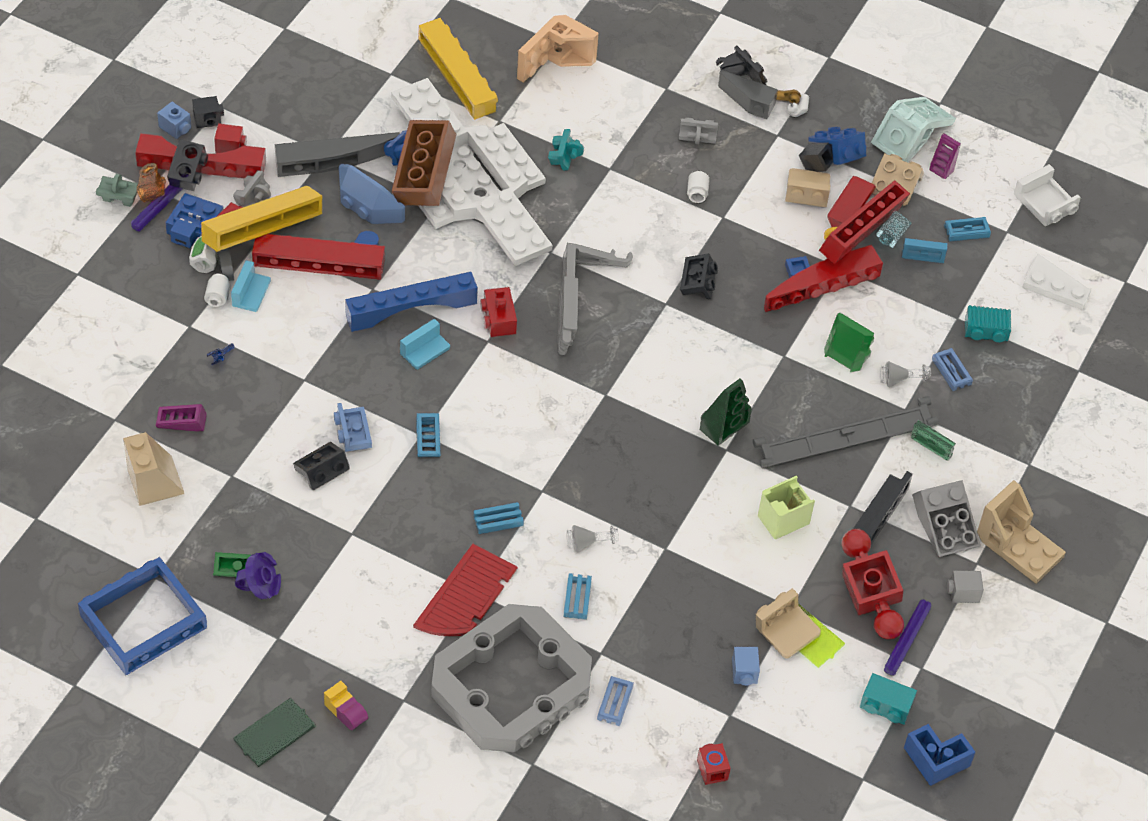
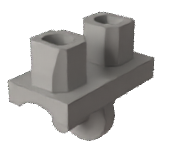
(698, 130)
(255, 190)

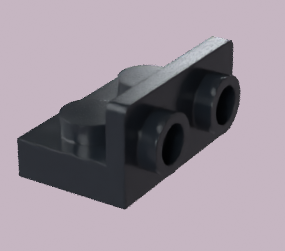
(699, 275)
(322, 465)

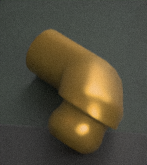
(792, 96)

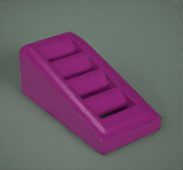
(944, 158)
(195, 421)

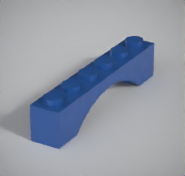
(370, 309)

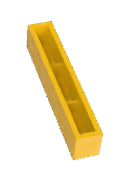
(457, 68)
(261, 218)

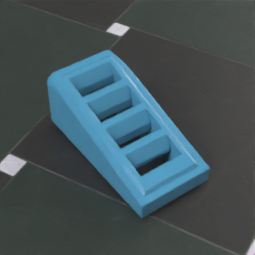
(428, 419)

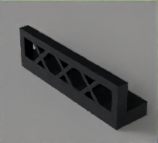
(884, 505)

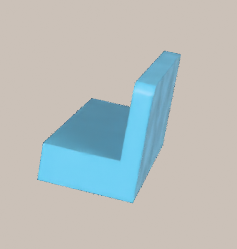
(249, 288)
(423, 345)

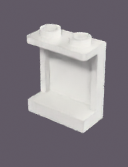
(1045, 196)

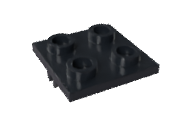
(741, 64)

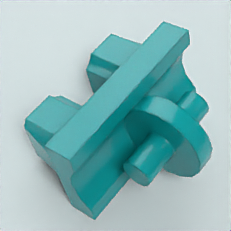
(567, 150)

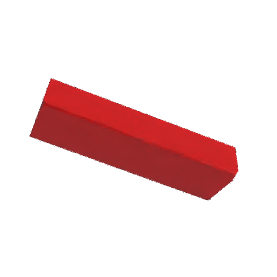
(850, 201)

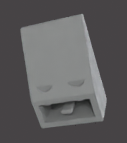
(947, 518)

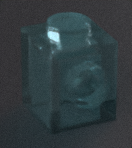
(893, 229)

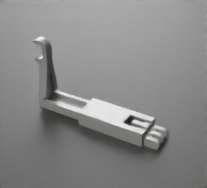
(568, 292)

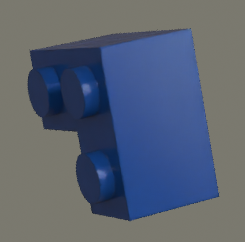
(936, 758)

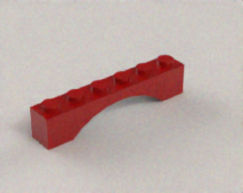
(234, 163)

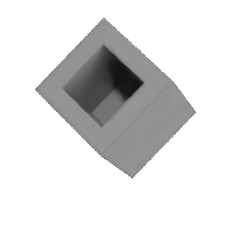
(965, 586)

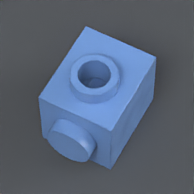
(174, 120)

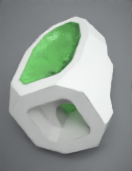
(202, 257)

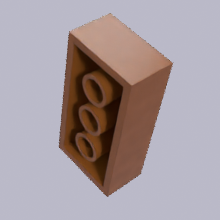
(424, 162)

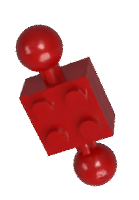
(872, 583)

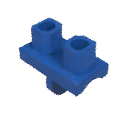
(394, 148)

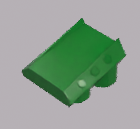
(849, 343)

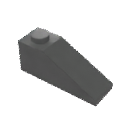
(749, 94)

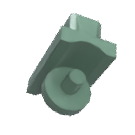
(117, 189)

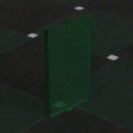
(274, 732)

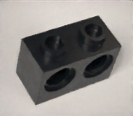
(182, 164)

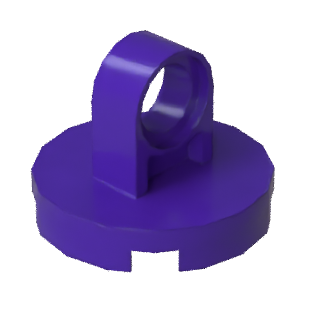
(259, 576)

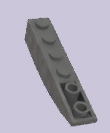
(328, 154)

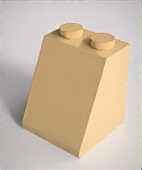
(151, 469)

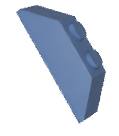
(368, 197)

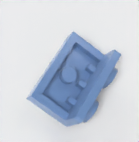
(353, 428)

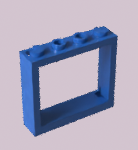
(157, 644)

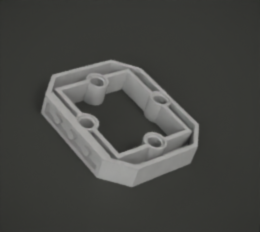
(520, 732)

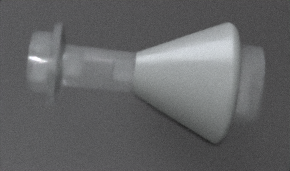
(893, 373)
(580, 538)

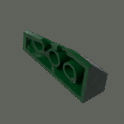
(727, 413)

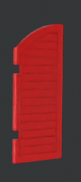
(466, 594)

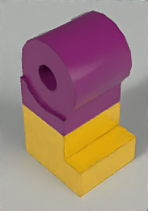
(345, 706)

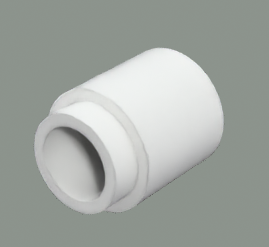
(698, 186)
(217, 290)

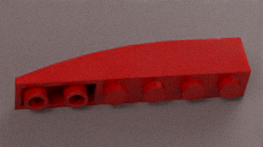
(826, 277)

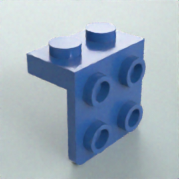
(846, 143)

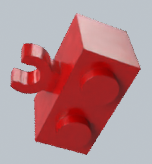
(499, 312)

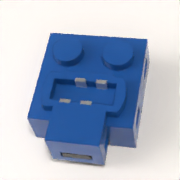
(186, 219)

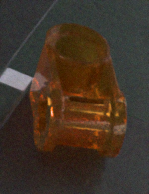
(150, 183)

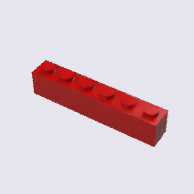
(864, 222)
(319, 256)

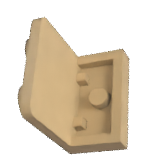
(894, 168)
(808, 187)
(786, 624)

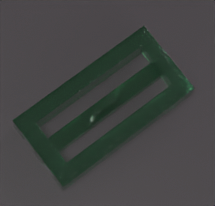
(933, 440)

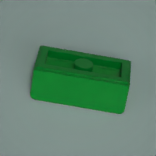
(229, 563)

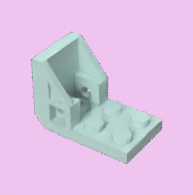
(909, 126)

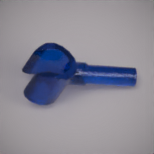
(218, 354)

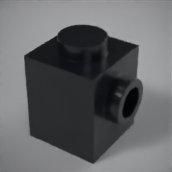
(207, 111)
(817, 157)

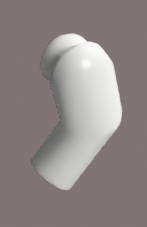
(801, 108)

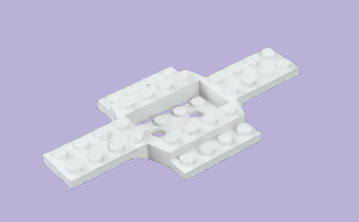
(505, 161)

